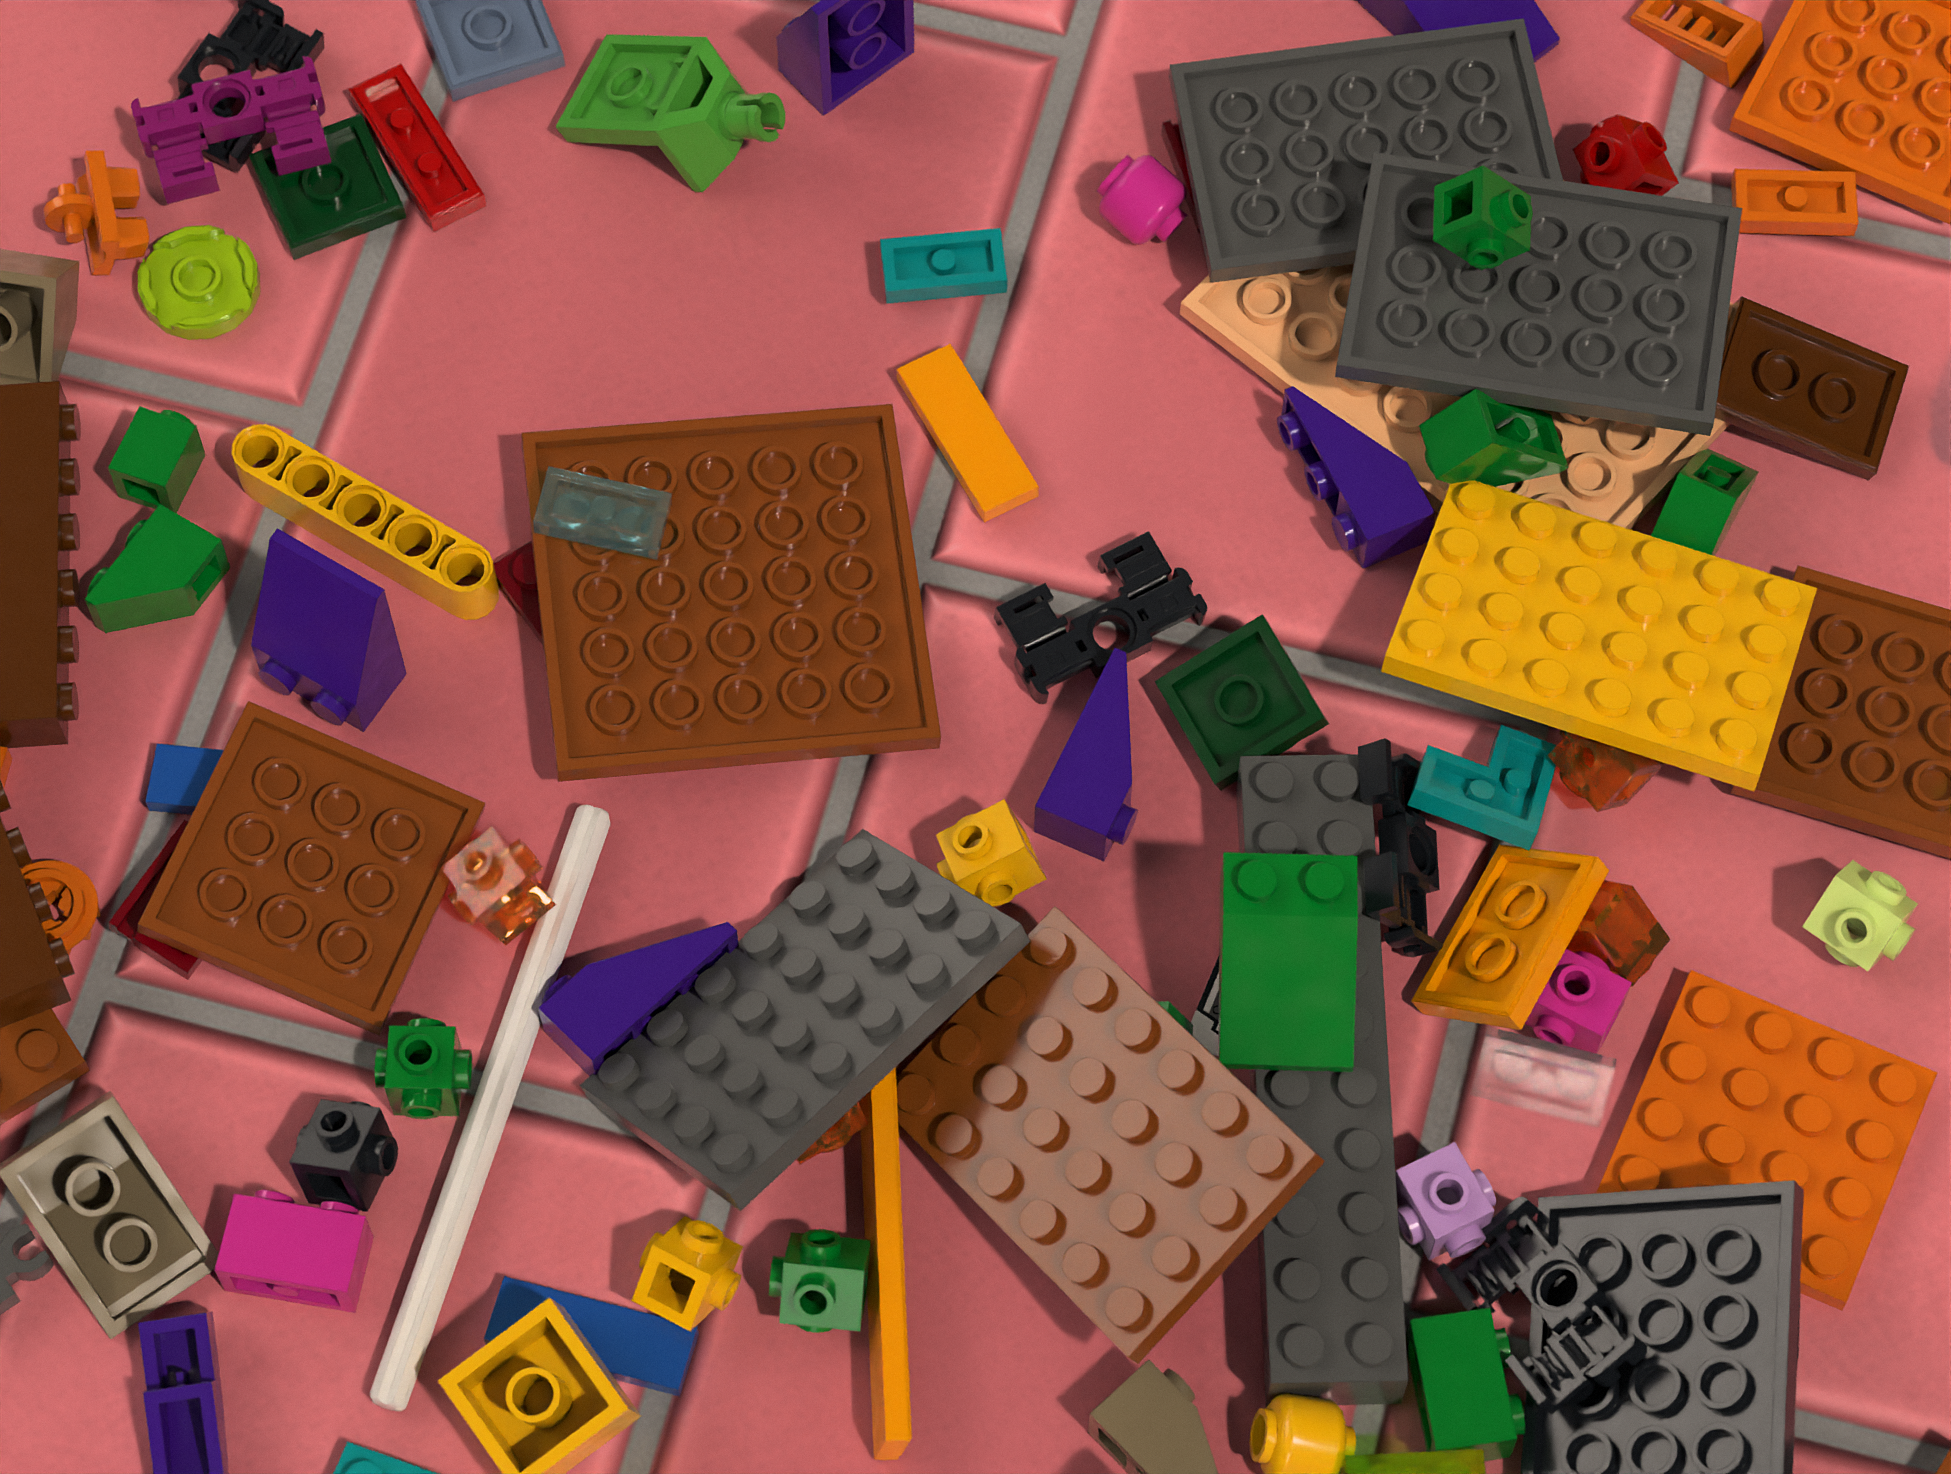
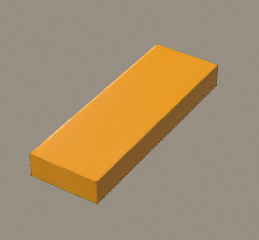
(967, 433)

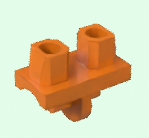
(94, 212)

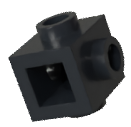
(344, 1154)

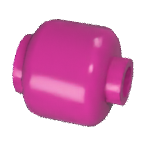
(1142, 199)

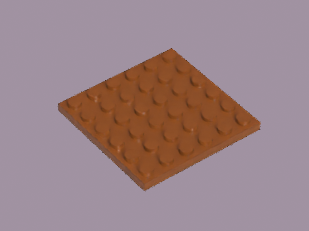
(766, 622)

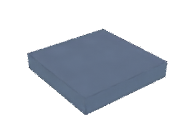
(489, 42)

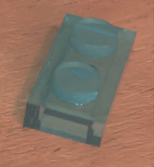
(602, 512)

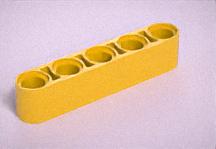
(376, 545)

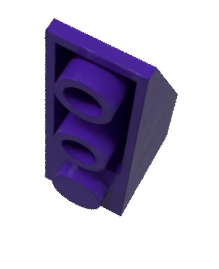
(1367, 487)

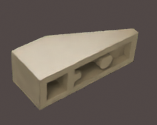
(1153, 1425)

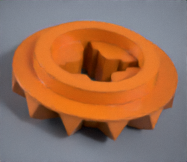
(77, 902)

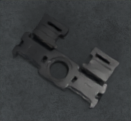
(244, 40)
(1062, 654)
(1407, 847)
(1533, 1263)

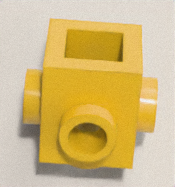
(990, 855)
(688, 1272)

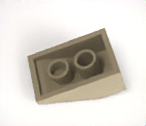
(109, 1214)

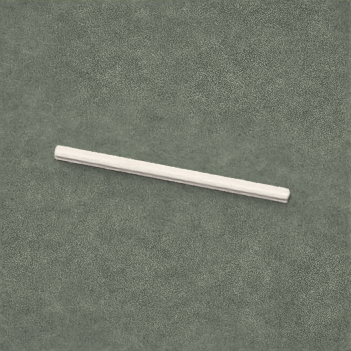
(488, 1113)

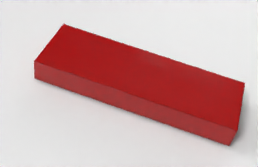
(417, 147)

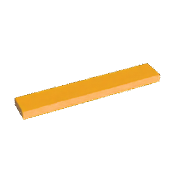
(886, 1272)

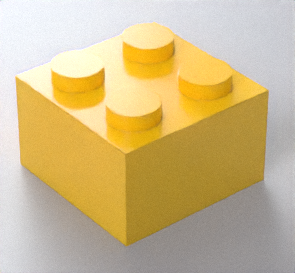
(539, 1395)

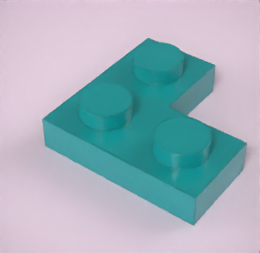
(1494, 799)

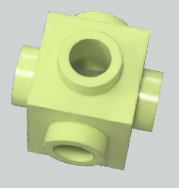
(1862, 917)

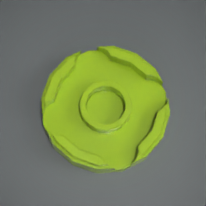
(199, 282)

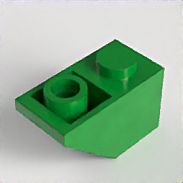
(159, 575)

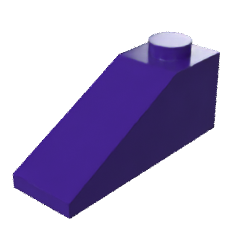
(1091, 784)
(619, 995)

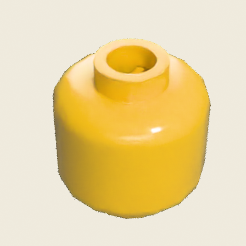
(1301, 1436)

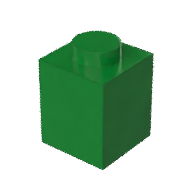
(157, 459)

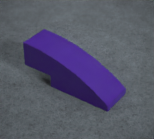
(184, 1395)

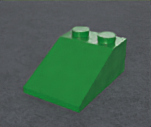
(1287, 961)

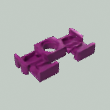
(280, 97)

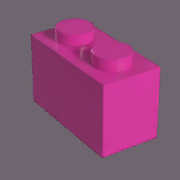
(295, 1251)

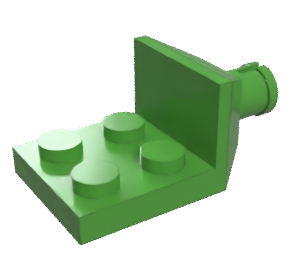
(670, 97)

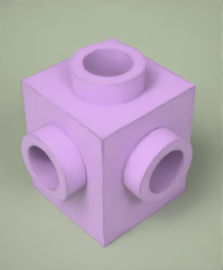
(1443, 1203)

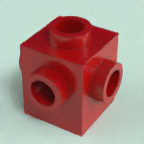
(1625, 157)

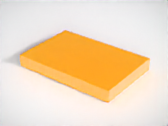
(1510, 936)

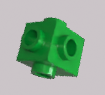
(1482, 218)
(423, 1069)
(821, 1281)

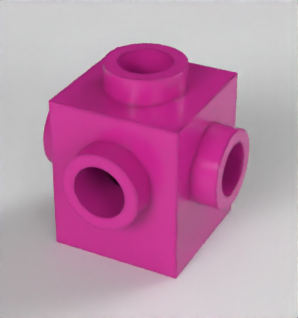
(1579, 1002)

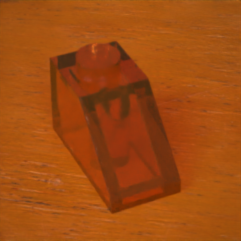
(1620, 931)

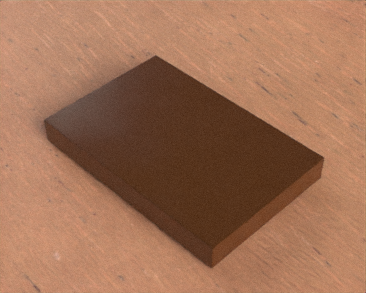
(1807, 388)

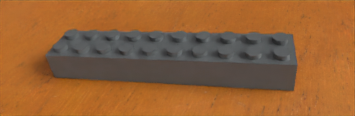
(1335, 1246)

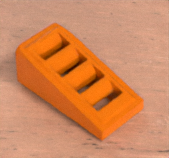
(1725, 57)

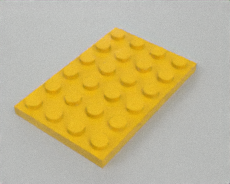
(1601, 632)

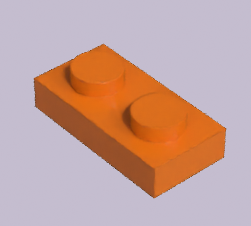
(1796, 201)

